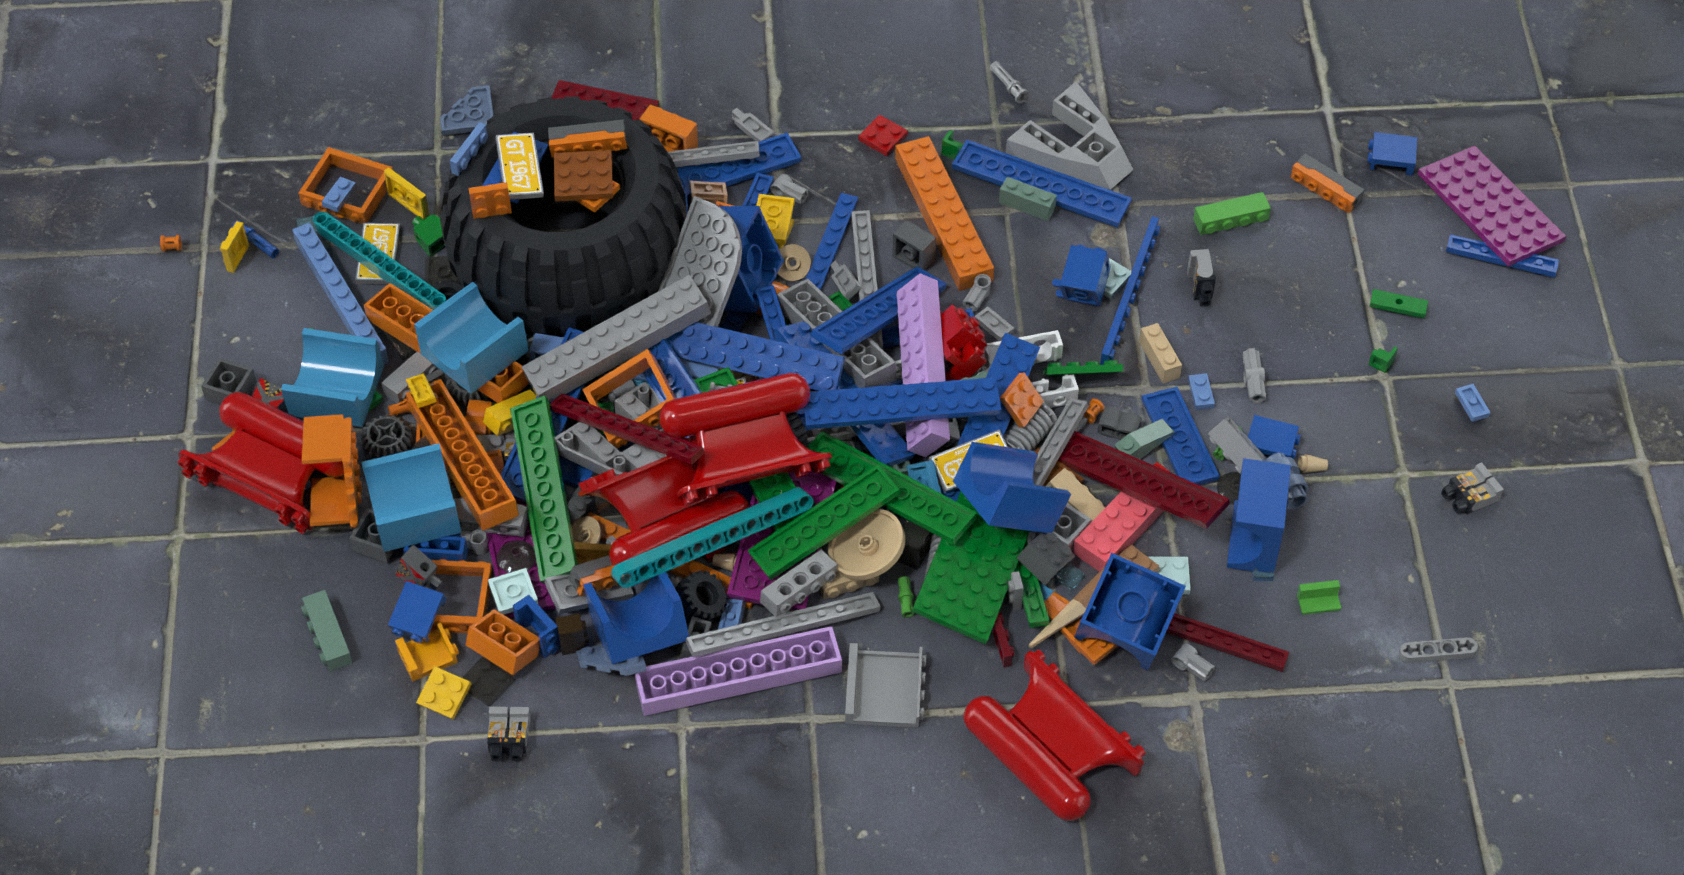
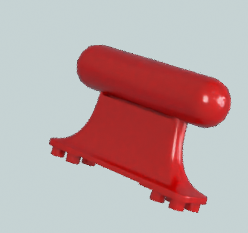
(743, 433)
(260, 459)
(651, 504)
(1051, 739)

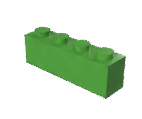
(1231, 213)

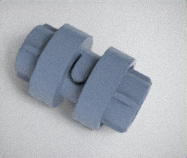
(1297, 484)

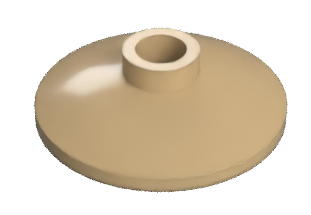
(802, 266)
(586, 530)

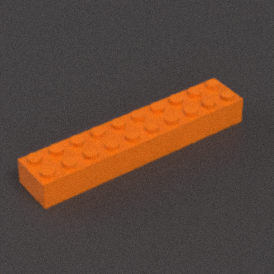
(943, 212)
(398, 312)
(465, 458)

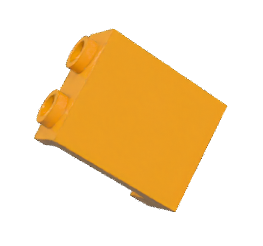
(422, 657)

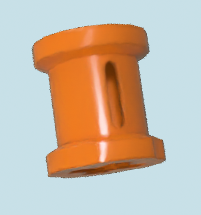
(169, 243)
(1093, 411)

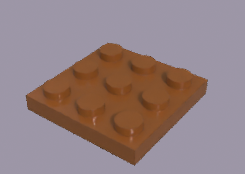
(583, 175)

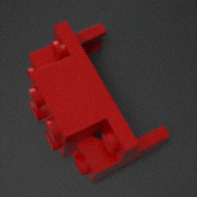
(962, 332)

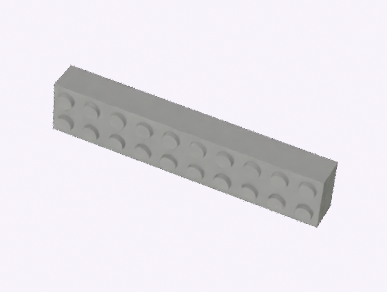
(617, 339)

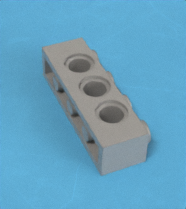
(786, 591)

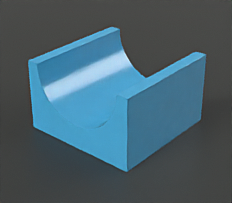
(469, 339)
(335, 376)
(411, 497)

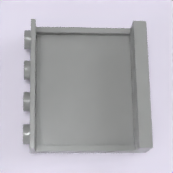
(884, 688)

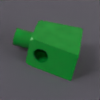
(429, 234)

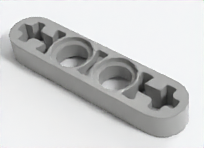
(1437, 647)

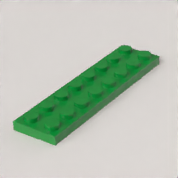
(824, 522)

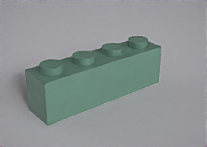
(327, 631)

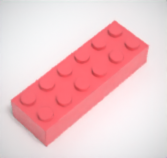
(1114, 529)

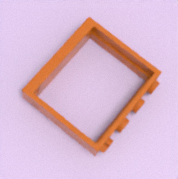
(354, 164)
(622, 375)
(461, 624)

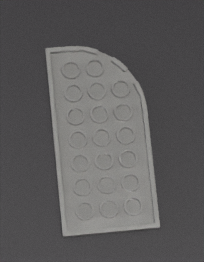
(709, 253)

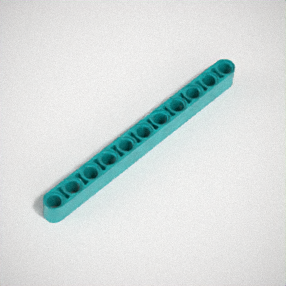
(377, 260)
(724, 532)

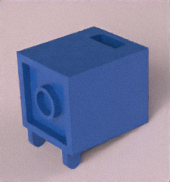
(1084, 275)

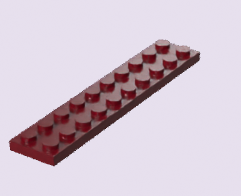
(1143, 480)

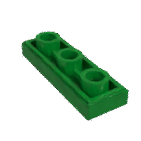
(1398, 303)

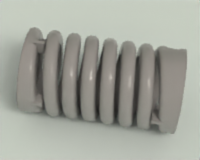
(1034, 431)

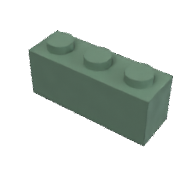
(1027, 198)

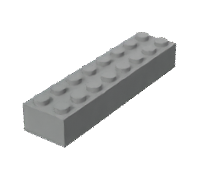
(864, 361)

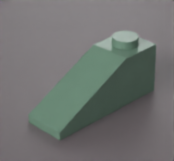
(1145, 439)

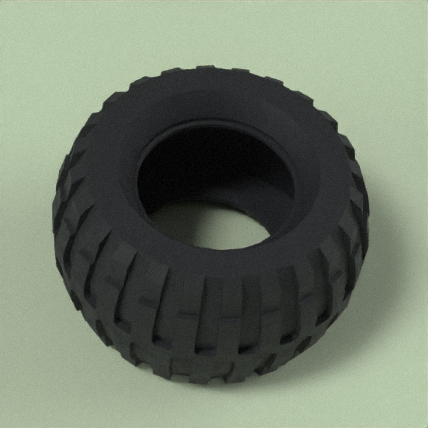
(577, 274)

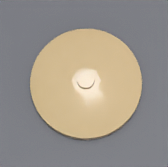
(868, 546)

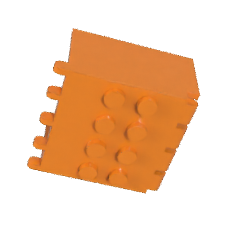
(333, 498)

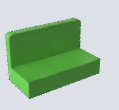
(1319, 597)

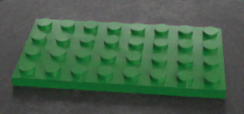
(970, 577)

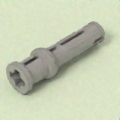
(1013, 86)

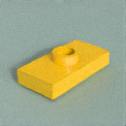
(421, 390)

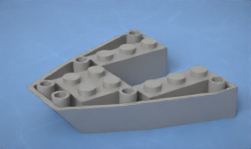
(1094, 158)
(591, 450)

